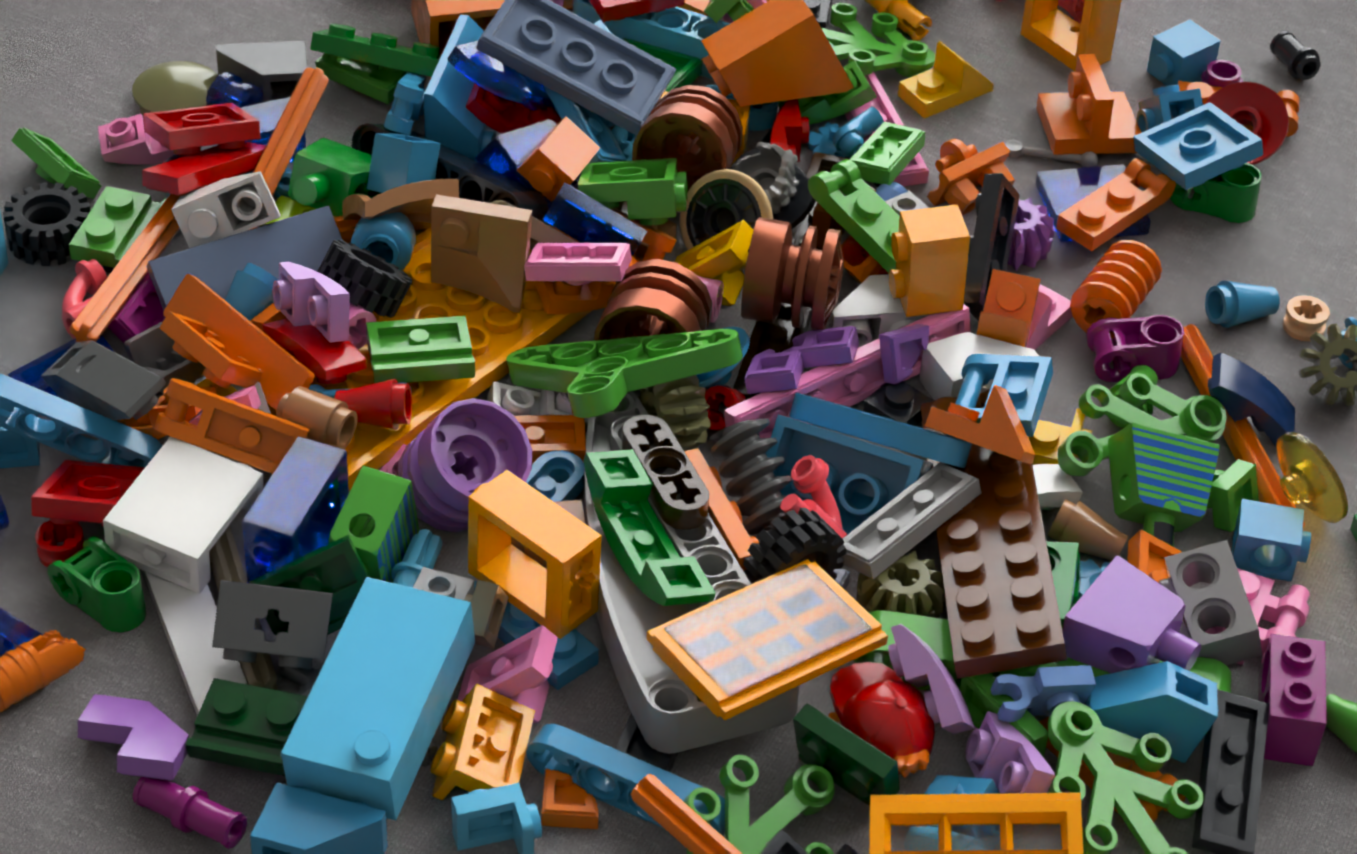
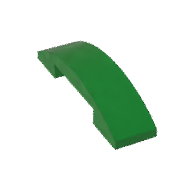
(635, 533)

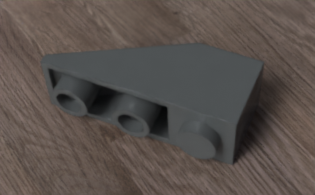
(103, 382)

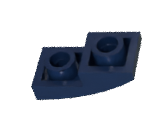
(1251, 394)

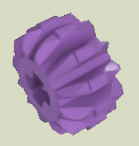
(1031, 235)

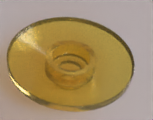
(1310, 478)

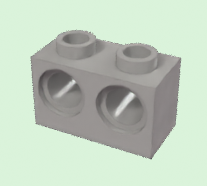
(1219, 604)

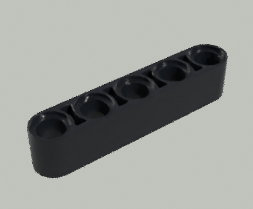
(475, 179)

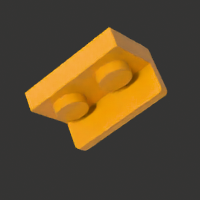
(482, 743)

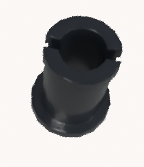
(1301, 60)

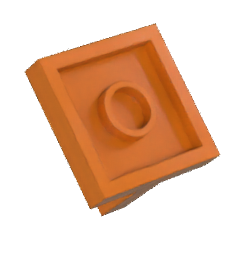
(1088, 115)

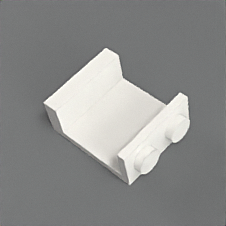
(180, 512)

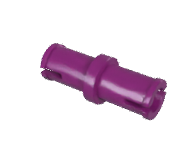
(191, 810)

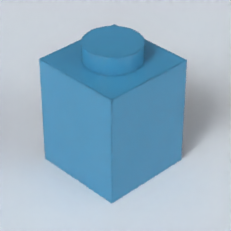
(1182, 53)
(401, 161)

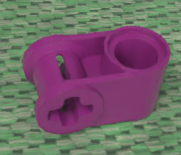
(1137, 341)

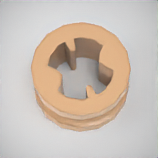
(1305, 317)

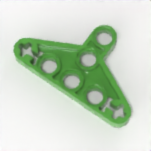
(604, 371)

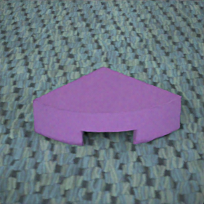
(901, 351)

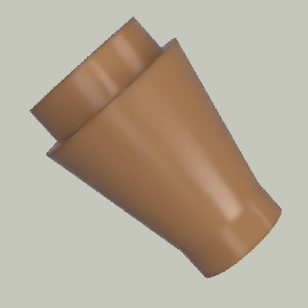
(1087, 528)

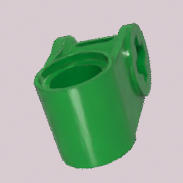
(1226, 196)
(101, 586)

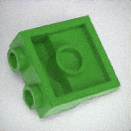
(649, 186)

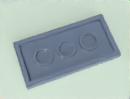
(577, 60)
(296, 240)

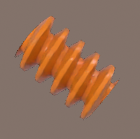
(1116, 284)

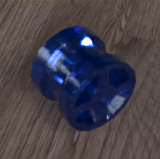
(231, 89)

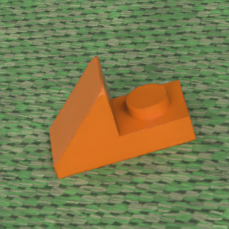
(1009, 307)
(997, 431)

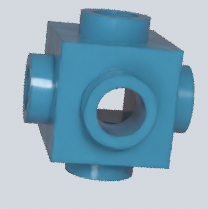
(1165, 105)

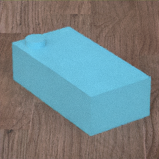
(380, 695)

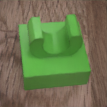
(735, 8)
(1229, 489)

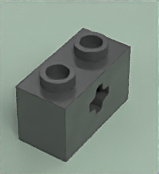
(244, 602)

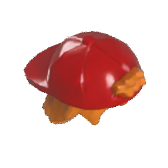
(884, 713)

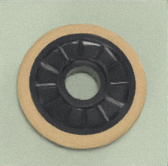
(719, 191)

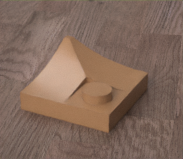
(411, 199)
(481, 248)

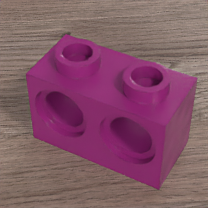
(1295, 688)

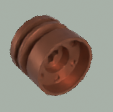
(687, 112)
(791, 274)
(655, 300)

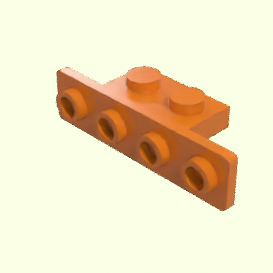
(229, 344)

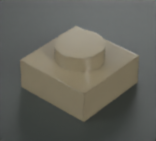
(488, 609)

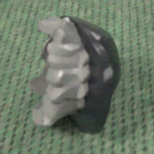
(780, 179)

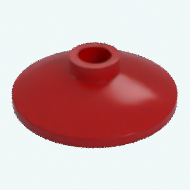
(1258, 107)

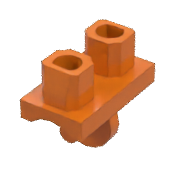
(963, 170)

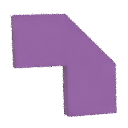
(813, 348)
(149, 739)

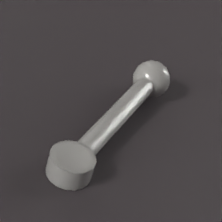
(1017, 149)

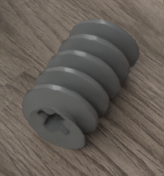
(752, 472)

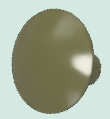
(172, 86)

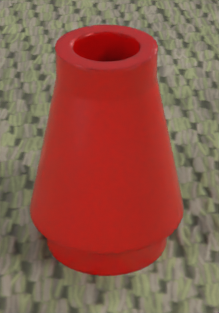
(380, 403)

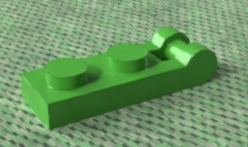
(860, 212)

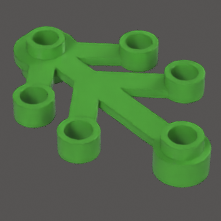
(859, 45)
(1183, 420)
(1113, 784)
(797, 799)

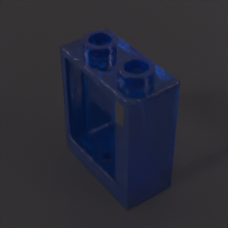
(295, 507)

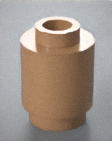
(325, 416)

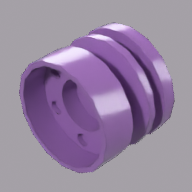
(457, 454)

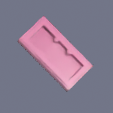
(578, 262)

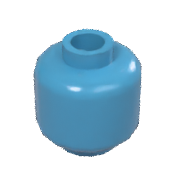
(388, 236)

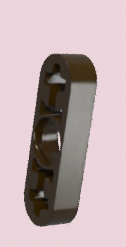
(667, 452)

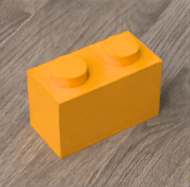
(930, 260)

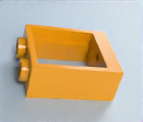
(1066, 37)
(552, 596)

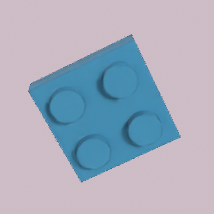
(1198, 145)

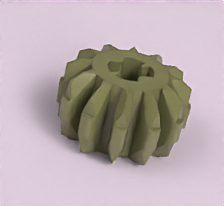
(1322, 369)
(682, 407)
(904, 587)

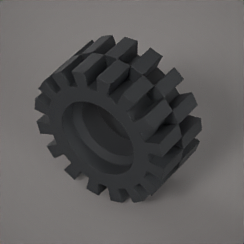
(26, 219)
(366, 277)
(793, 541)

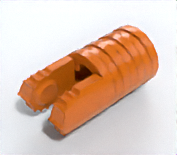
(36, 665)

